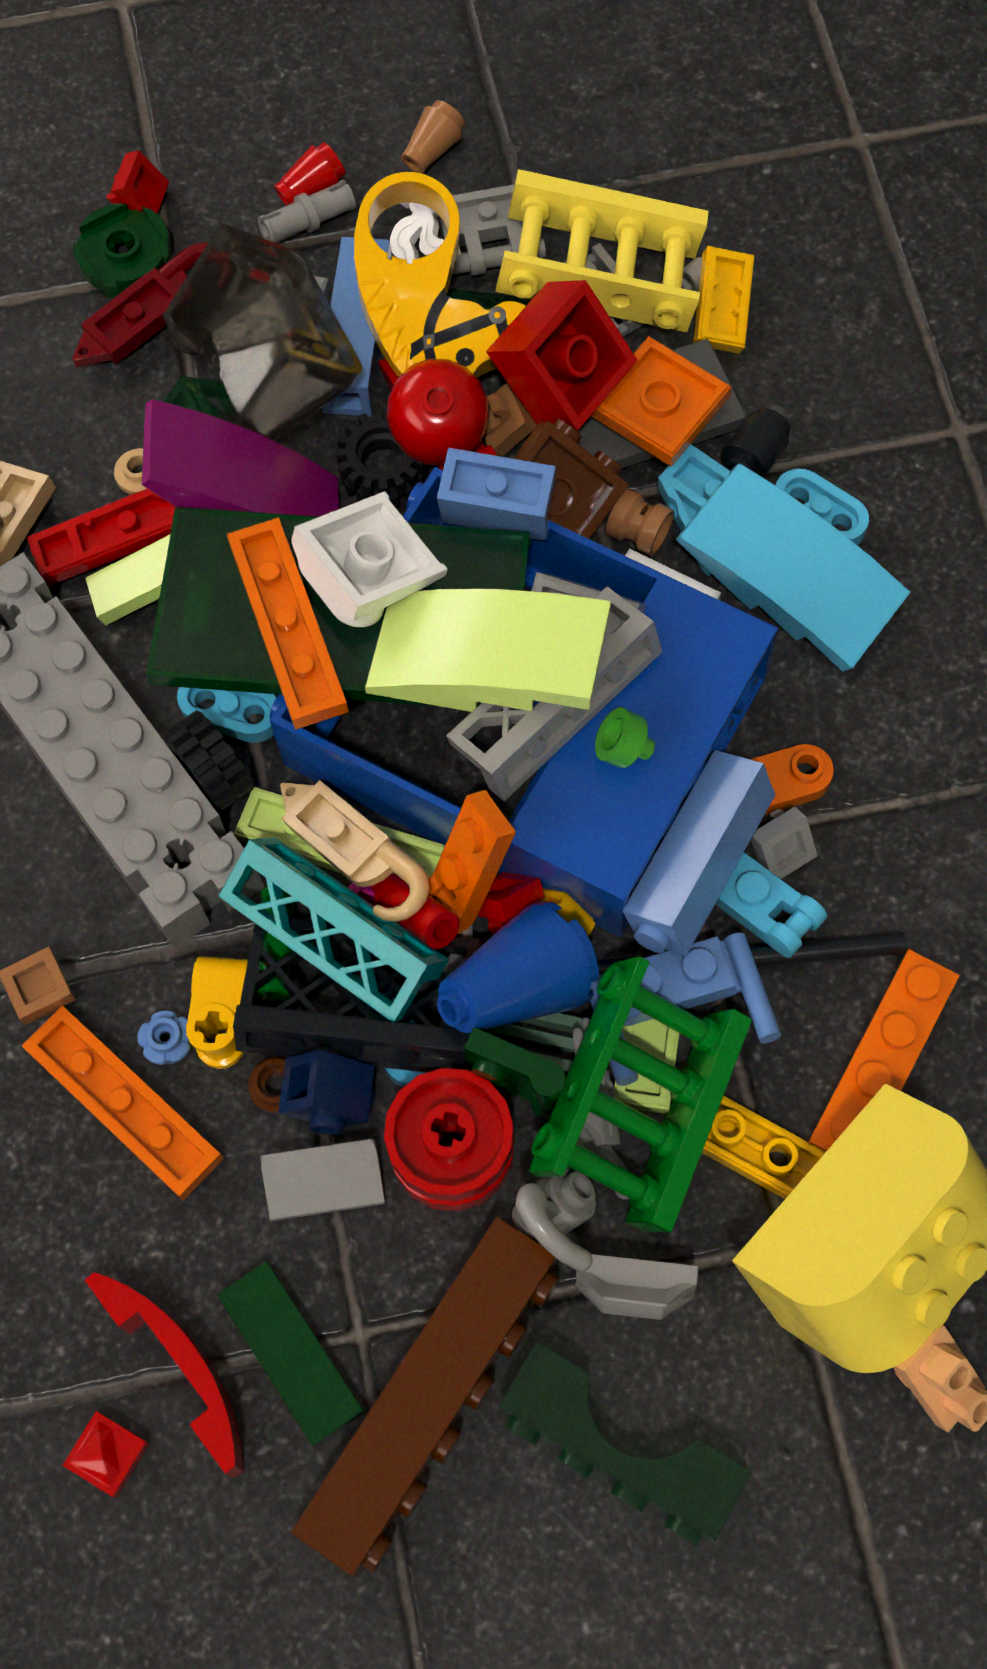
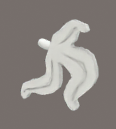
(421, 224)

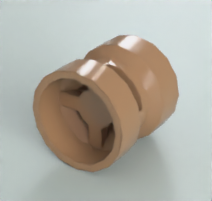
(639, 522)

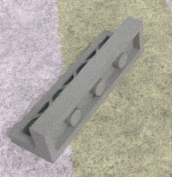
(550, 726)

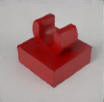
(138, 183)
(508, 897)

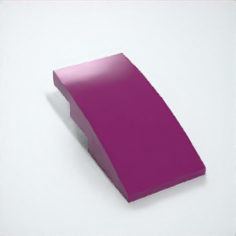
(223, 466)

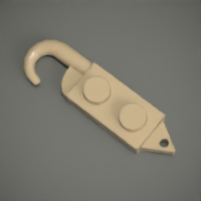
(352, 844)

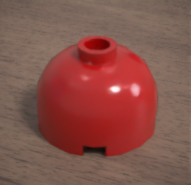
(436, 409)

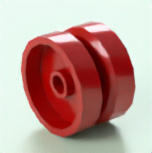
(447, 1105)

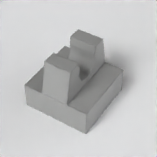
(783, 842)

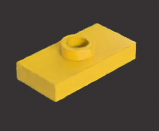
(724, 299)

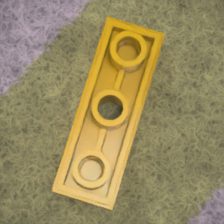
(744, 1144)

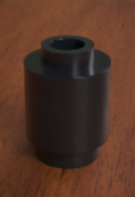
(757, 442)

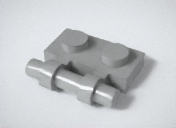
(485, 219)

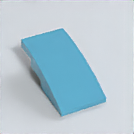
(793, 566)

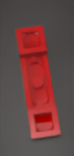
(218, 1424)

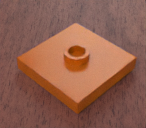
(662, 402)

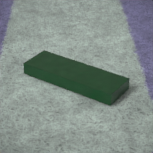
(290, 1354)

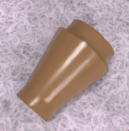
(434, 135)

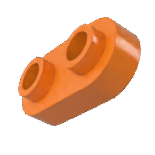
(789, 783)

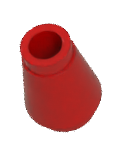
(311, 173)

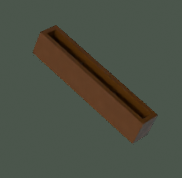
(425, 1399)

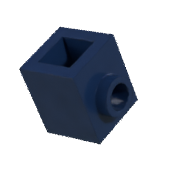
(326, 1091)

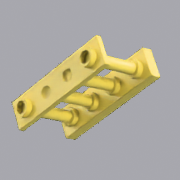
(611, 216)

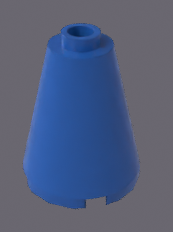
(521, 973)

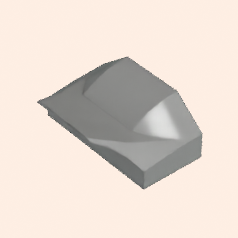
(637, 1286)

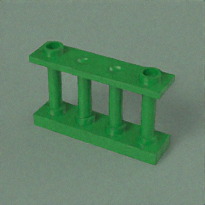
(694, 1093)

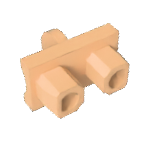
(945, 1383)

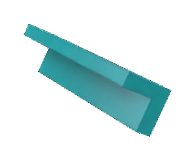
(341, 908)

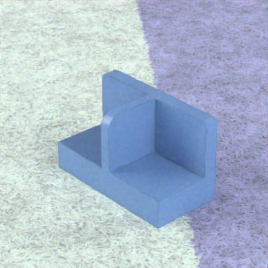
(496, 492)

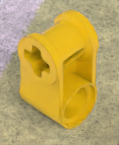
(214, 998)

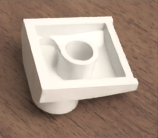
(364, 559)

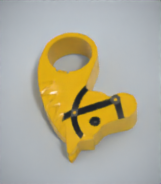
(410, 302)

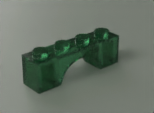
(690, 1487)

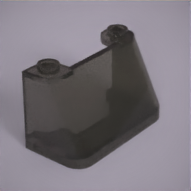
(264, 330)

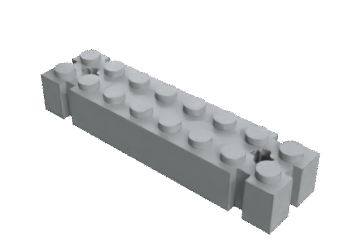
(111, 760)

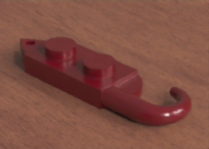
(134, 313)

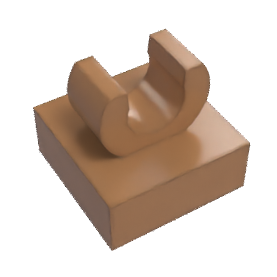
(507, 421)
(36, 986)

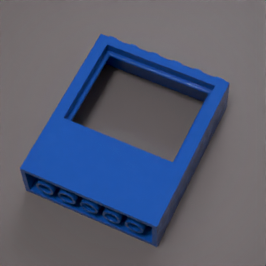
(582, 819)

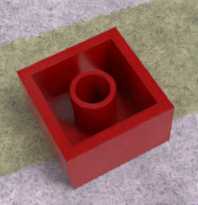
(562, 354)

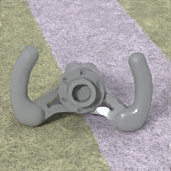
(560, 1205)

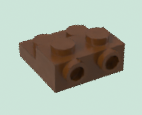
(584, 483)

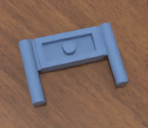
(705, 975)

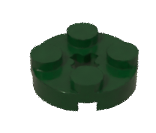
(116, 225)

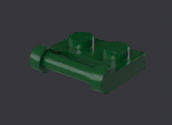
(516, 1072)

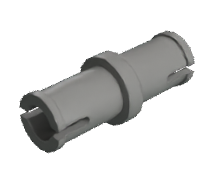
(307, 212)

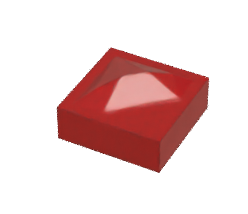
(106, 1454)

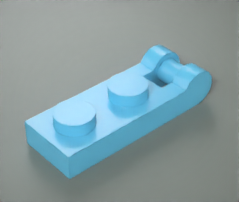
(757, 896)

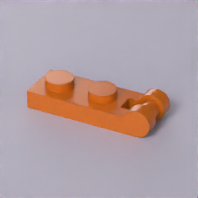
(471, 858)

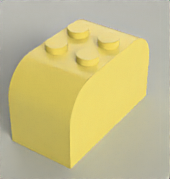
(876, 1236)

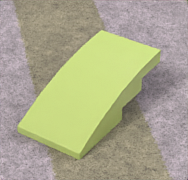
(490, 648)

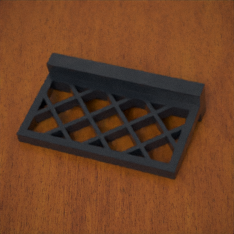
(361, 1038)

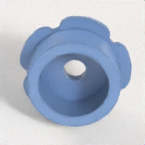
(164, 1052)

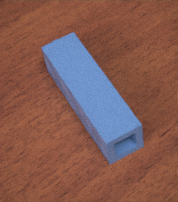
(349, 313)
(699, 853)

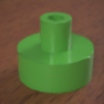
(623, 738)

